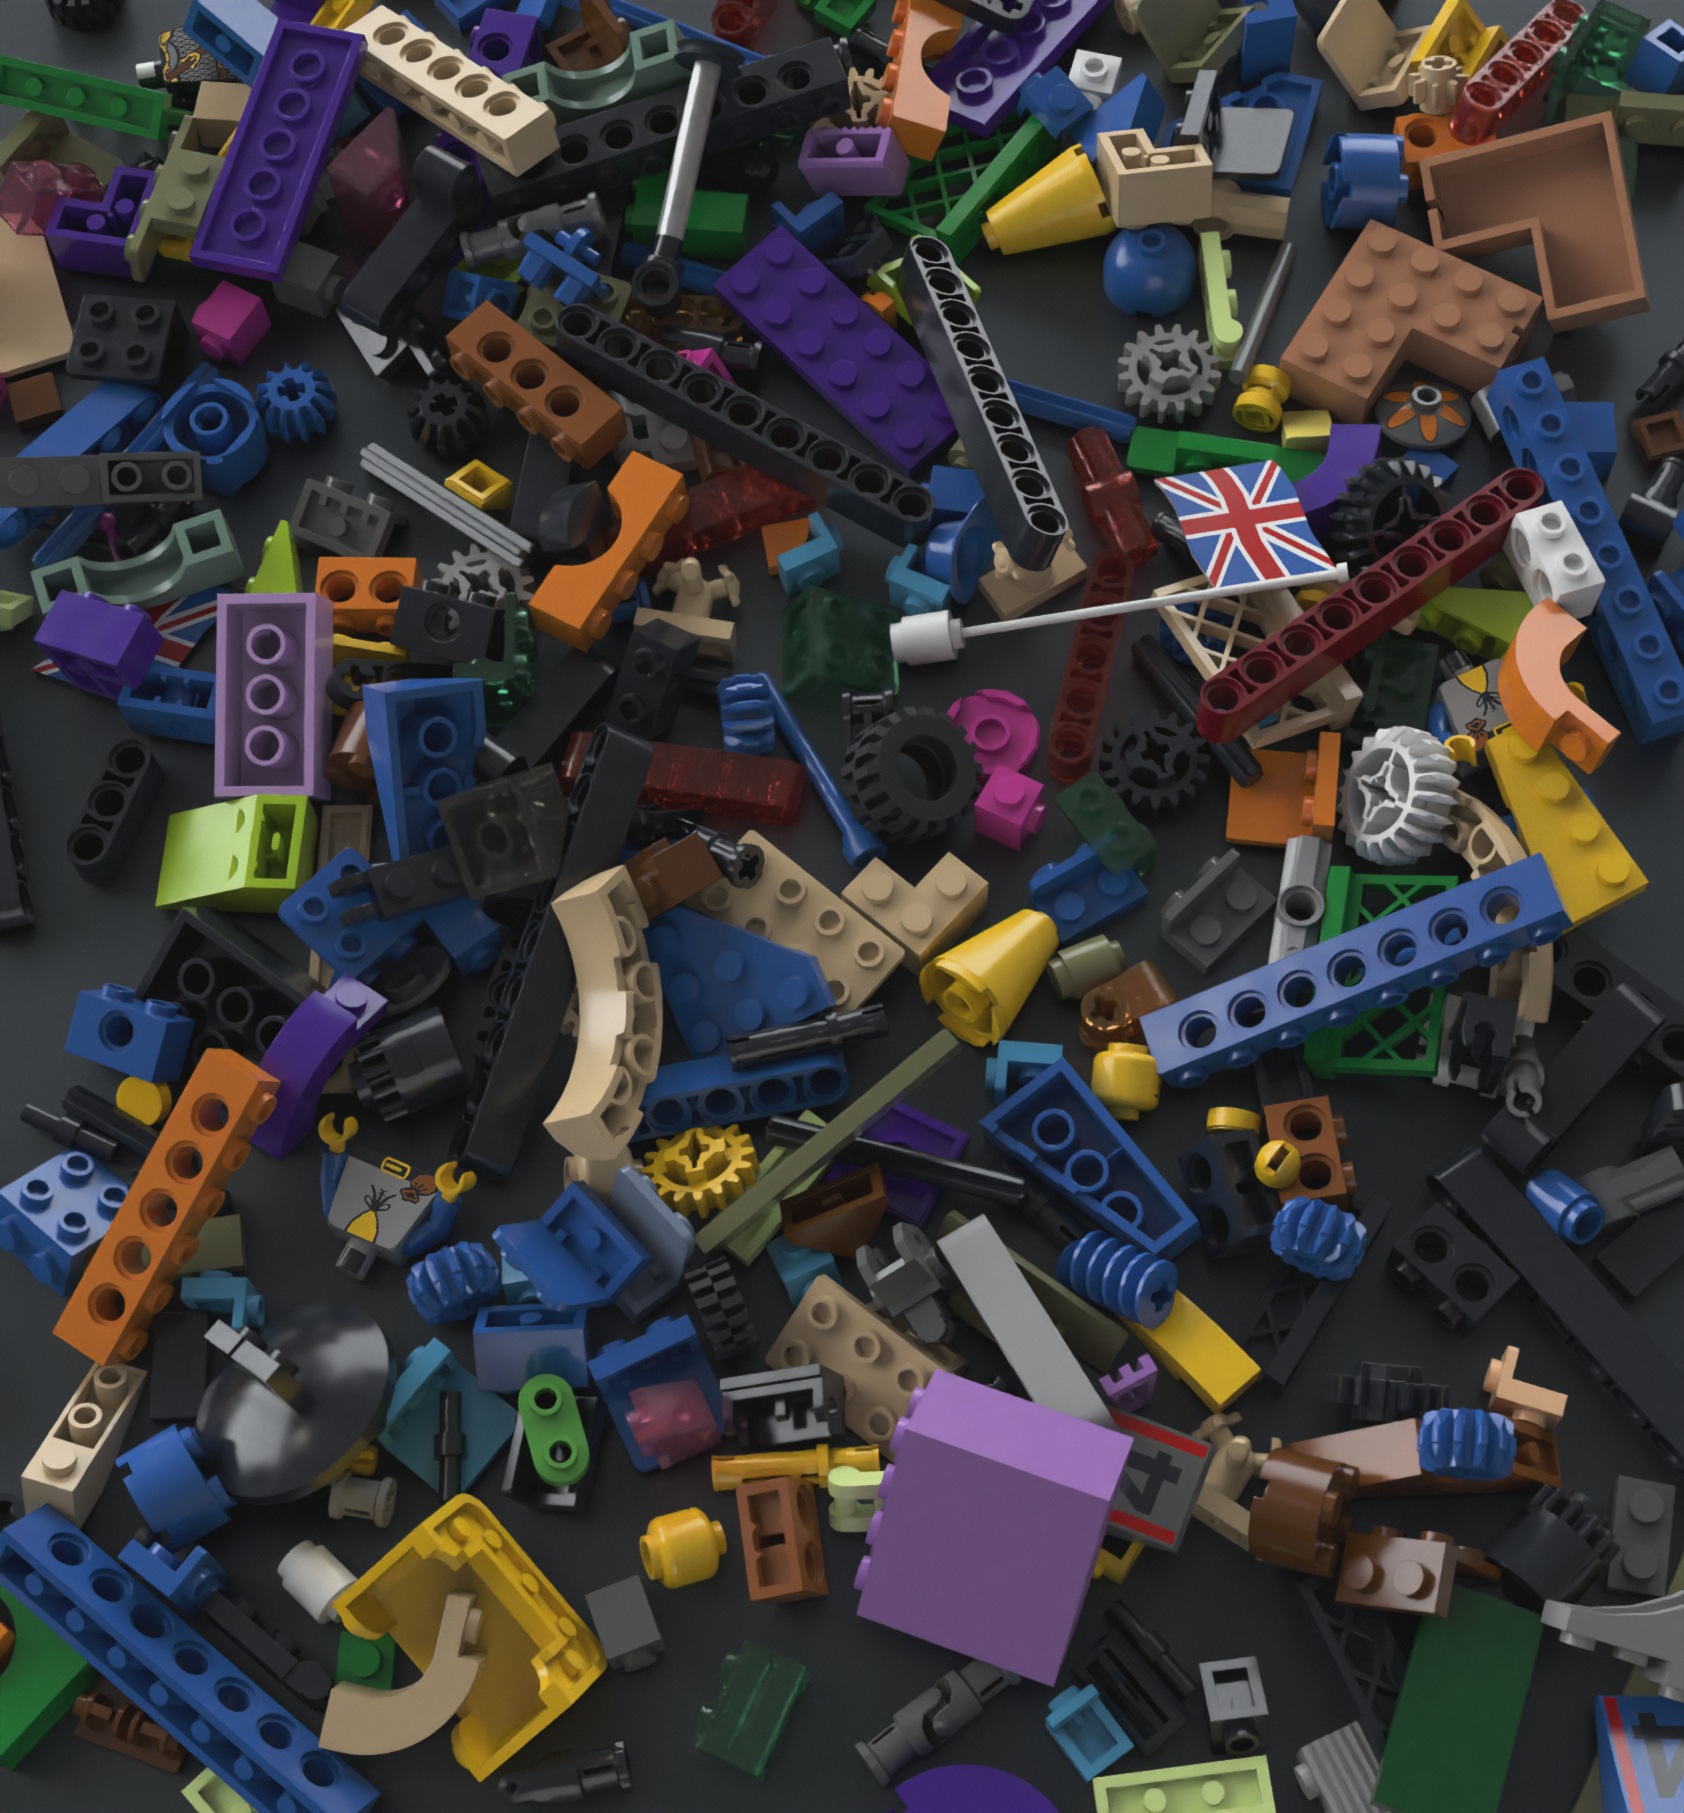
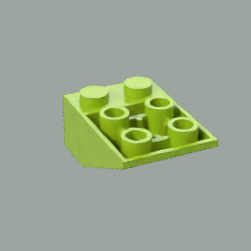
(239, 854)

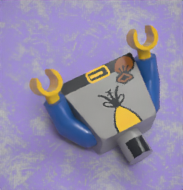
(1470, 710)
(383, 1203)

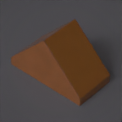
(838, 1213)

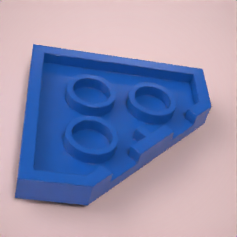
(1279, 92)
(730, 979)

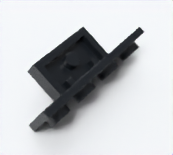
(410, 338)

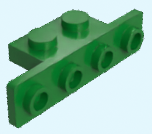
(1183, 452)

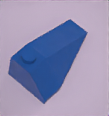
(421, 751)

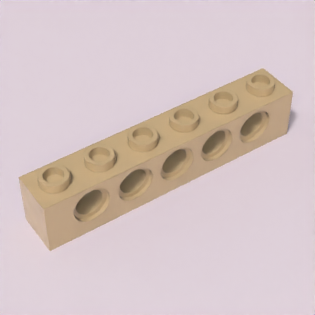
(455, 92)

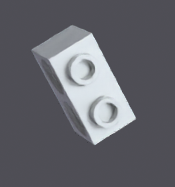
(1553, 559)

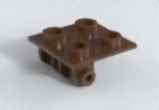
(122, 1726)

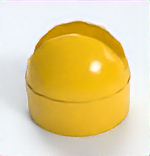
(1287, 1170)

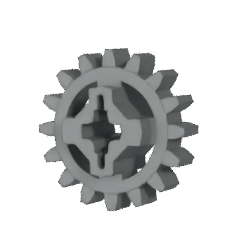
(1169, 374)
(487, 575)

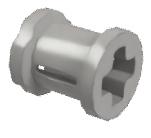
(364, 1499)

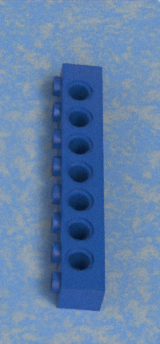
(1625, 619)
(1175, 1029)
(173, 1672)

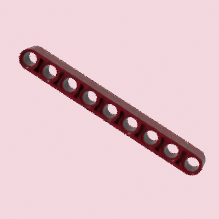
(1364, 608)

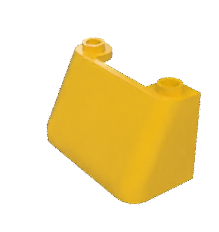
(533, 1638)

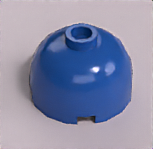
(1149, 270)

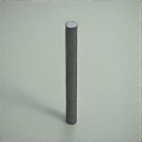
(1262, 314)

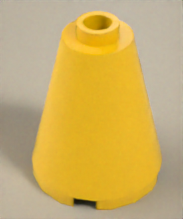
(1050, 208)
(990, 976)

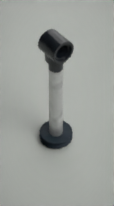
(708, 64)

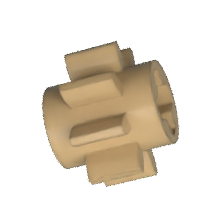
(1437, 85)

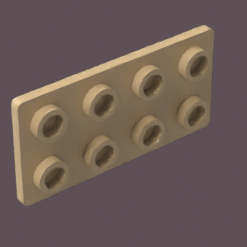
(32, 308)
(809, 918)
(871, 1350)

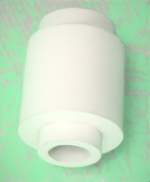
(315, 1579)

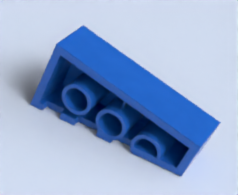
(1087, 1158)

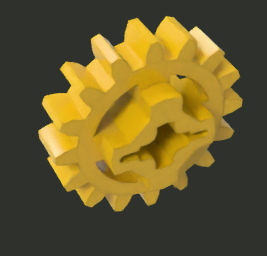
(702, 1168)

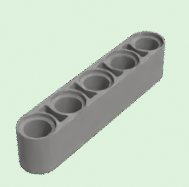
(1020, 1323)

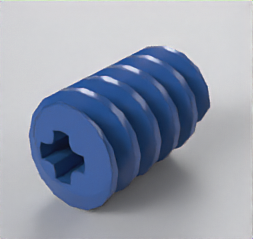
(1119, 1278)

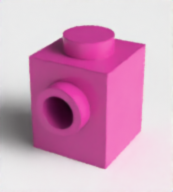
(230, 323)
(1010, 808)

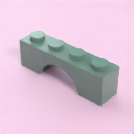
(638, 73)
(190, 560)

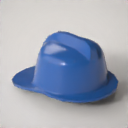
(961, 551)

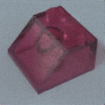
(373, 179)

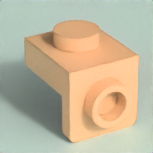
(1519, 1399)

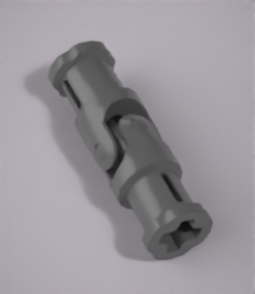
(546, 222)
(946, 1706)

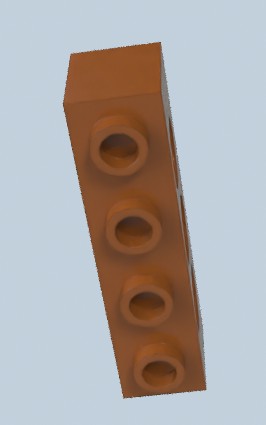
(492, 336)

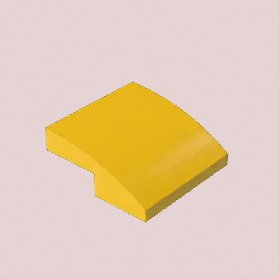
(1462, 36)

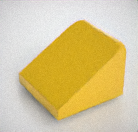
(481, 486)

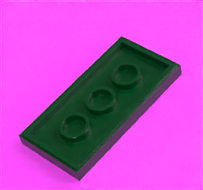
(1459, 1708)

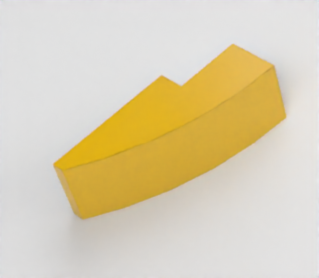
(1199, 1353)

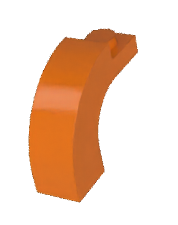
(1537, 696)

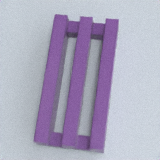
(1121, 1394)

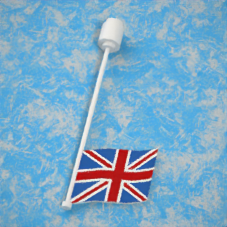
(1239, 529)

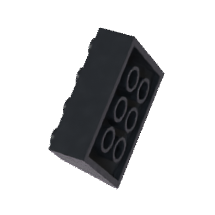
(228, 985)

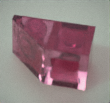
(33, 189)
(672, 1421)

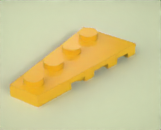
(1564, 826)

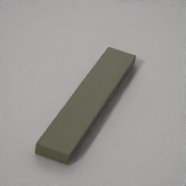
(827, 1143)

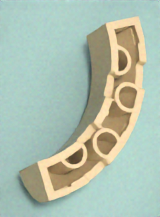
(1489, 846)
(616, 1012)

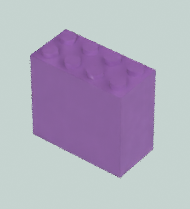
(990, 1525)

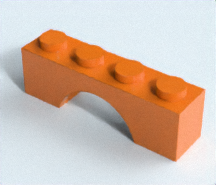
(913, 104)
(580, 599)

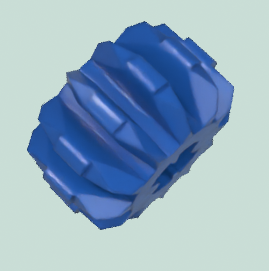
(296, 402)
(746, 714)
(1318, 1238)
(454, 1283)
(1467, 1444)

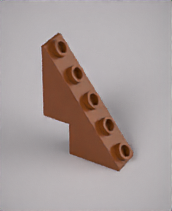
(1392, 1469)

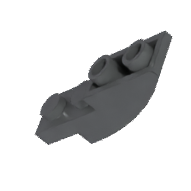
(100, 480)

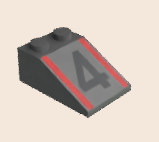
(1158, 1482)

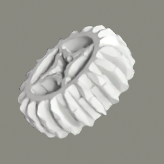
(1397, 796)

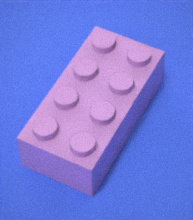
(273, 695)

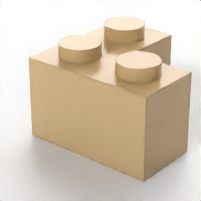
(1151, 183)
(921, 918)

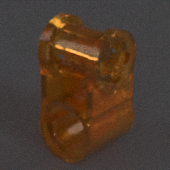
(1123, 1000)

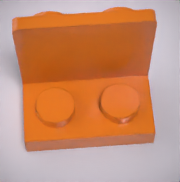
(1289, 799)

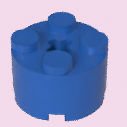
(1363, 180)
(225, 429)
(174, 1488)

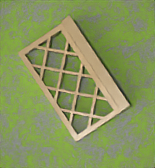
(1333, 695)

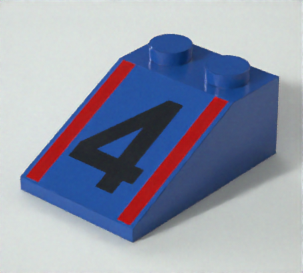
(1640, 1753)

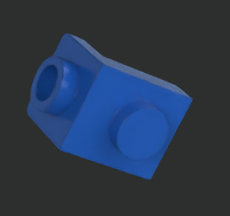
(1053, 101)

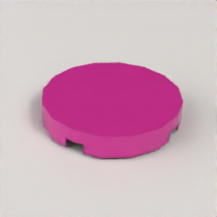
(1000, 728)

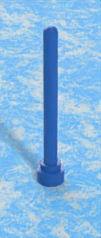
(859, 844)

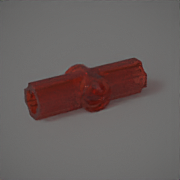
(1111, 495)

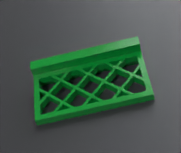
(87, 98)
(1019, 159)
(1342, 913)

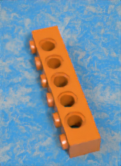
(91, 1315)

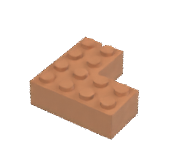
(1550, 190)
(1398, 305)

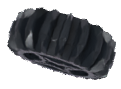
(1385, 509)

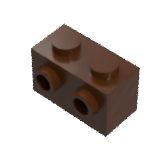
(671, 873)

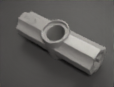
(1300, 888)

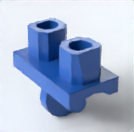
(545, 259)

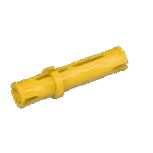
(806, 1465)

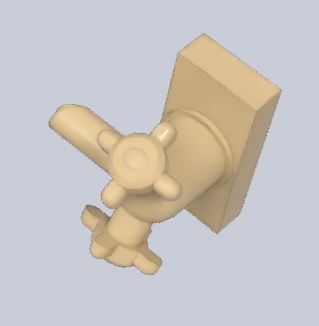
(1016, 590)
(694, 606)
(1228, 1477)

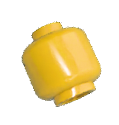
(1126, 1080)
(682, 1548)

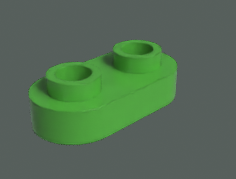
(554, 1428)

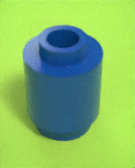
(1565, 1206)

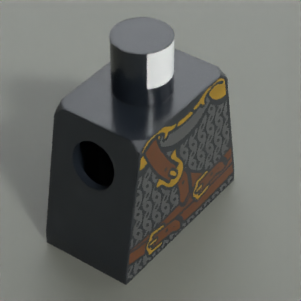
(182, 69)

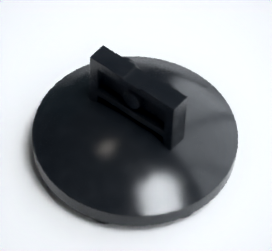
(294, 1401)

